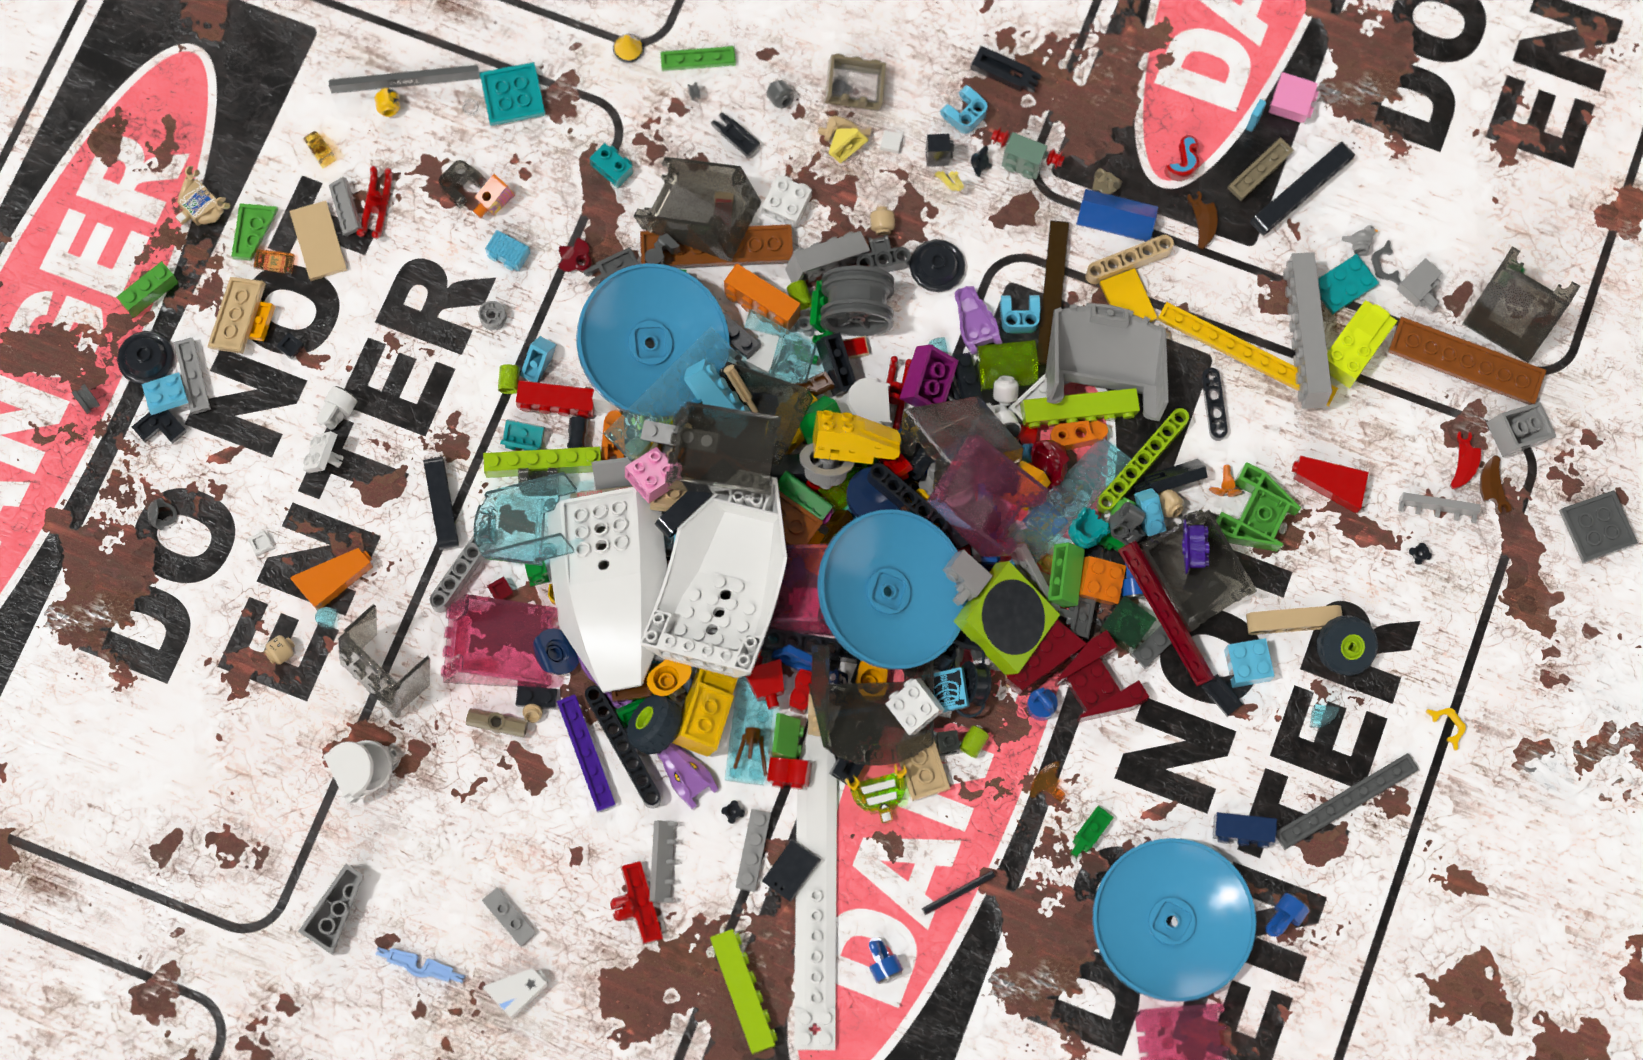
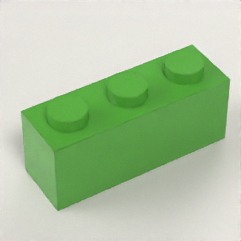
(147, 289)
(1066, 574)

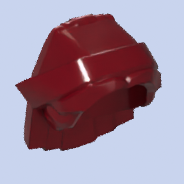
(1051, 459)

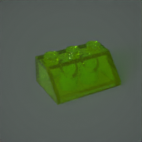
(1008, 359)

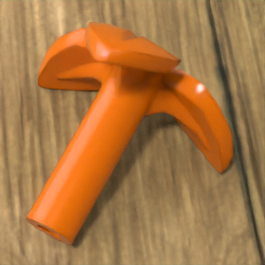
(1227, 485)

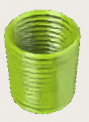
(799, 291)
(508, 378)
(974, 741)

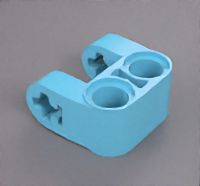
(955, 118)
(1020, 316)

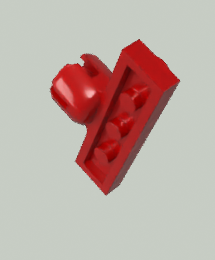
(636, 904)

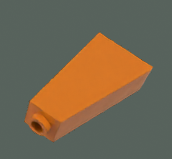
(332, 577)

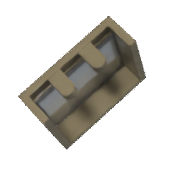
(855, 82)

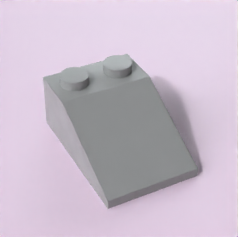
(1521, 428)

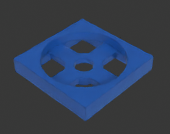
(793, 657)

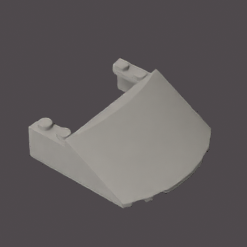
(1108, 350)

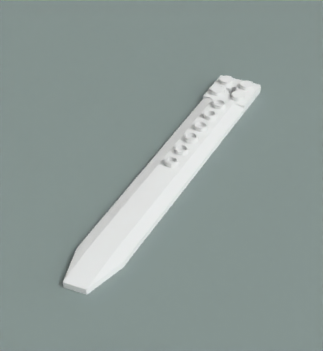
(816, 904)

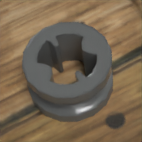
(693, 91)

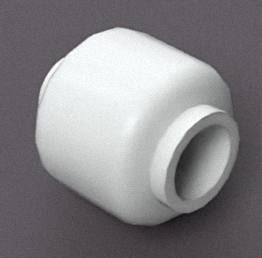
(1005, 390)

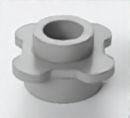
(800, 325)

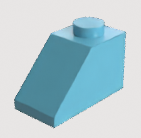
(537, 359)

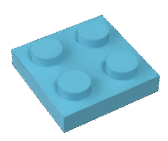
(165, 393)

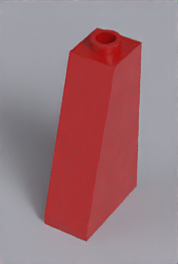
(1334, 481)

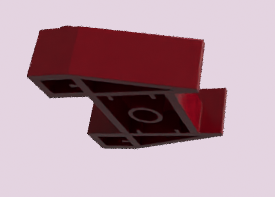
(1095, 686)

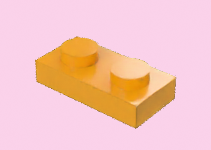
(262, 321)

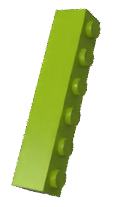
(1080, 407)
(566, 460)
(742, 991)

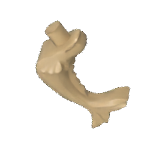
(838, 122)

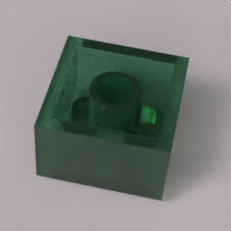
(1128, 624)

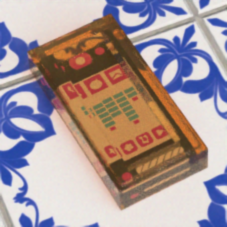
(274, 261)

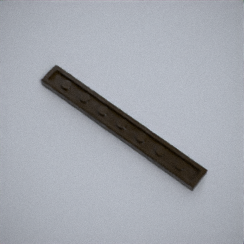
(1052, 284)

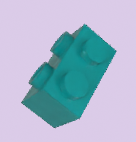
(611, 165)

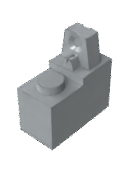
(1419, 283)
(968, 575)

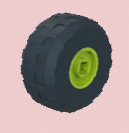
(1347, 645)
(654, 724)

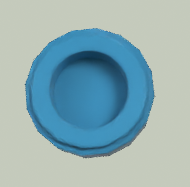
(1026, 452)

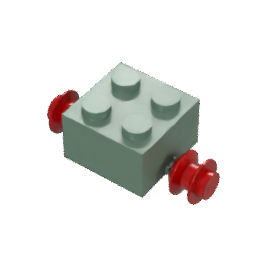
(1025, 154)

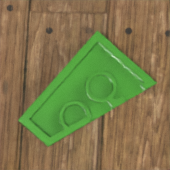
(251, 228)

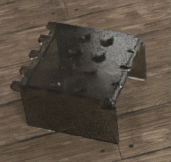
(382, 686)

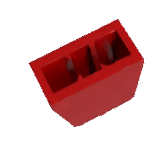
(767, 683)

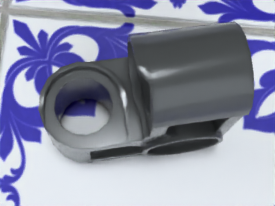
(1125, 523)

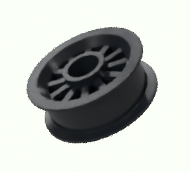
(977, 682)

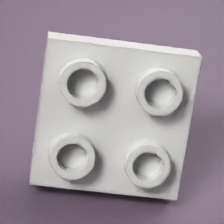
(321, 453)

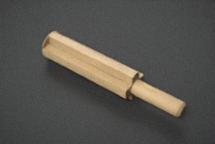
(740, 387)

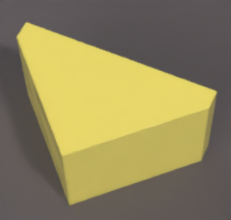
(846, 143)

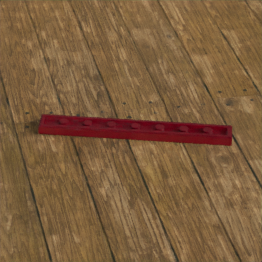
(1166, 613)

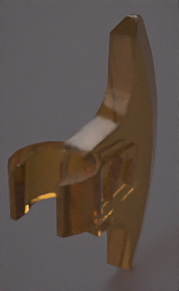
(1047, 782)

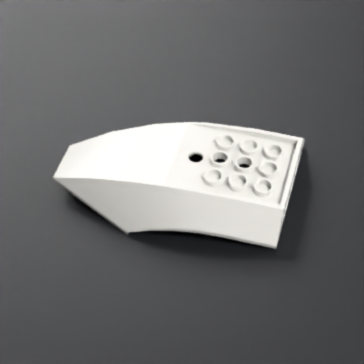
(721, 547)
(608, 608)

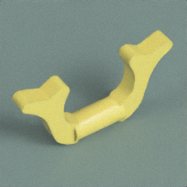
(956, 186)

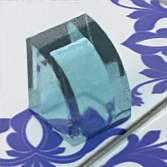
(1322, 715)

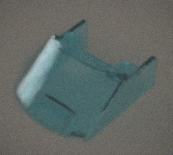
(513, 521)

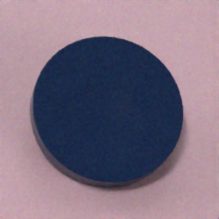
(863, 497)

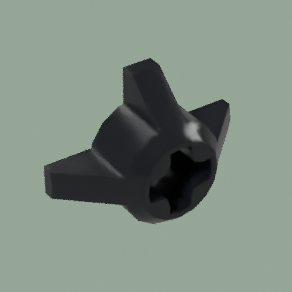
(980, 161)

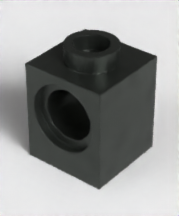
(948, 743)

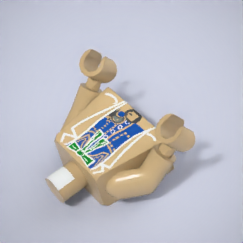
(198, 202)

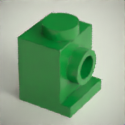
(537, 574)

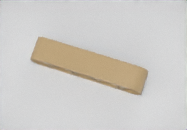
(1135, 253)
(1291, 619)

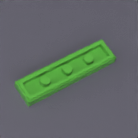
(697, 58)

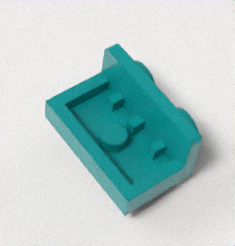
(522, 435)

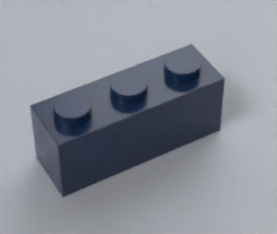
(1244, 829)

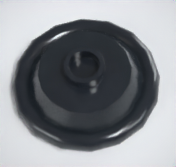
(937, 265)
(145, 357)

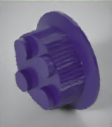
(1195, 546)

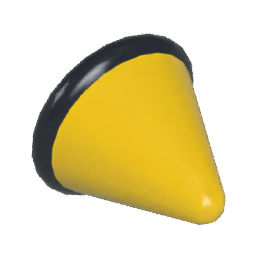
(628, 48)

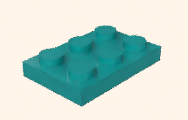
(1345, 284)

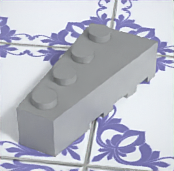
(820, 258)
(331, 913)

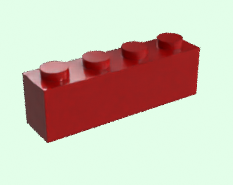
(555, 399)

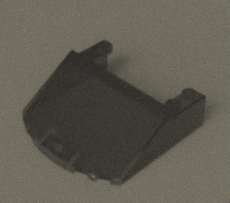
(856, 719)

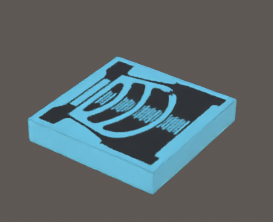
(951, 689)

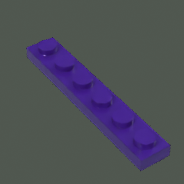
(586, 753)

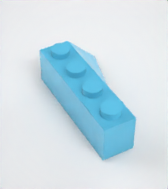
(710, 387)

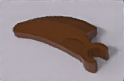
(1206, 220)
(1491, 485)

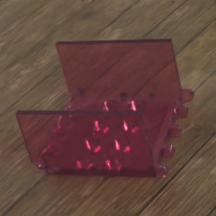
(1180, 1033)

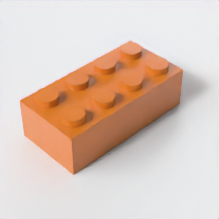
(761, 297)

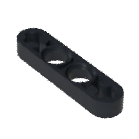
(1214, 404)

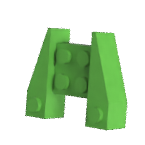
(1261, 513)

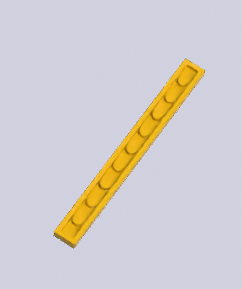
(1232, 346)

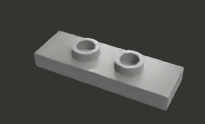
(345, 206)
(508, 917)

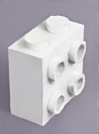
(786, 201)
(914, 706)

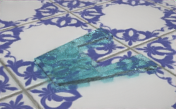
(792, 354)

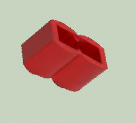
(800, 695)
(789, 772)

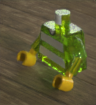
(880, 793)

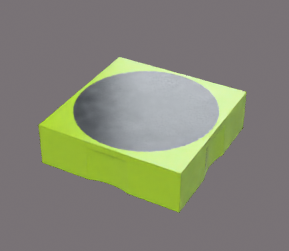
(1007, 618)

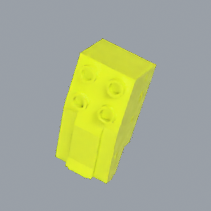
(1359, 342)

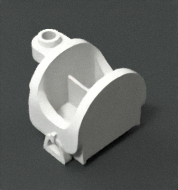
(868, 400)
(360, 767)

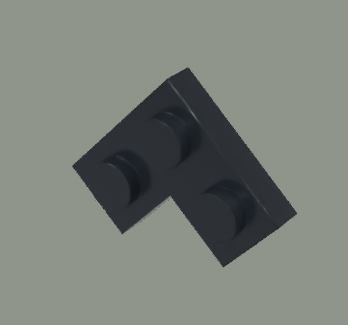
(163, 422)

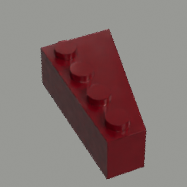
(1054, 650)

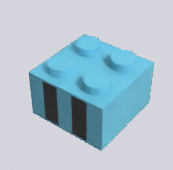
(1249, 663)

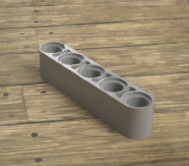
(459, 579)

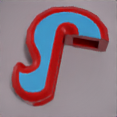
(1189, 160)

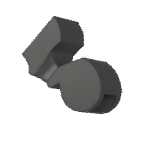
(664, 242)

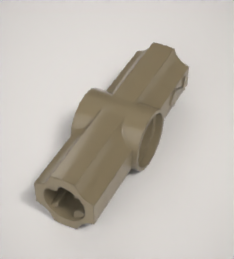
(484, 720)

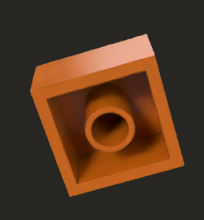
(1101, 580)

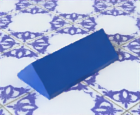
(1117, 215)

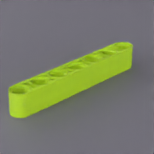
(1147, 453)

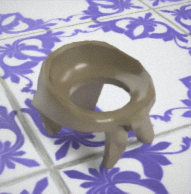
(1105, 182)

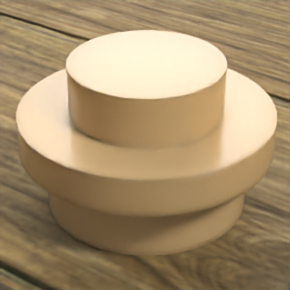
(532, 713)

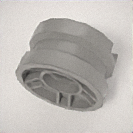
(489, 308)

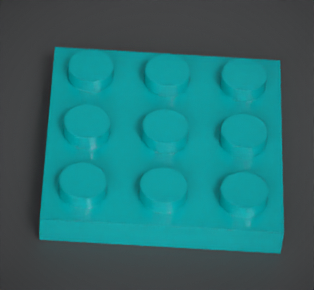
(512, 94)

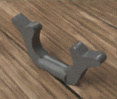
(1377, 265)

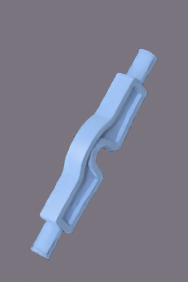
(430, 967)

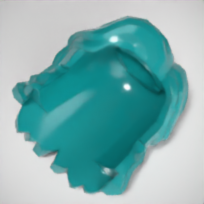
(1087, 529)

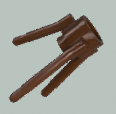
(752, 738)

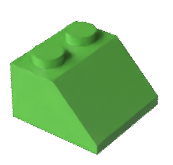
(786, 737)

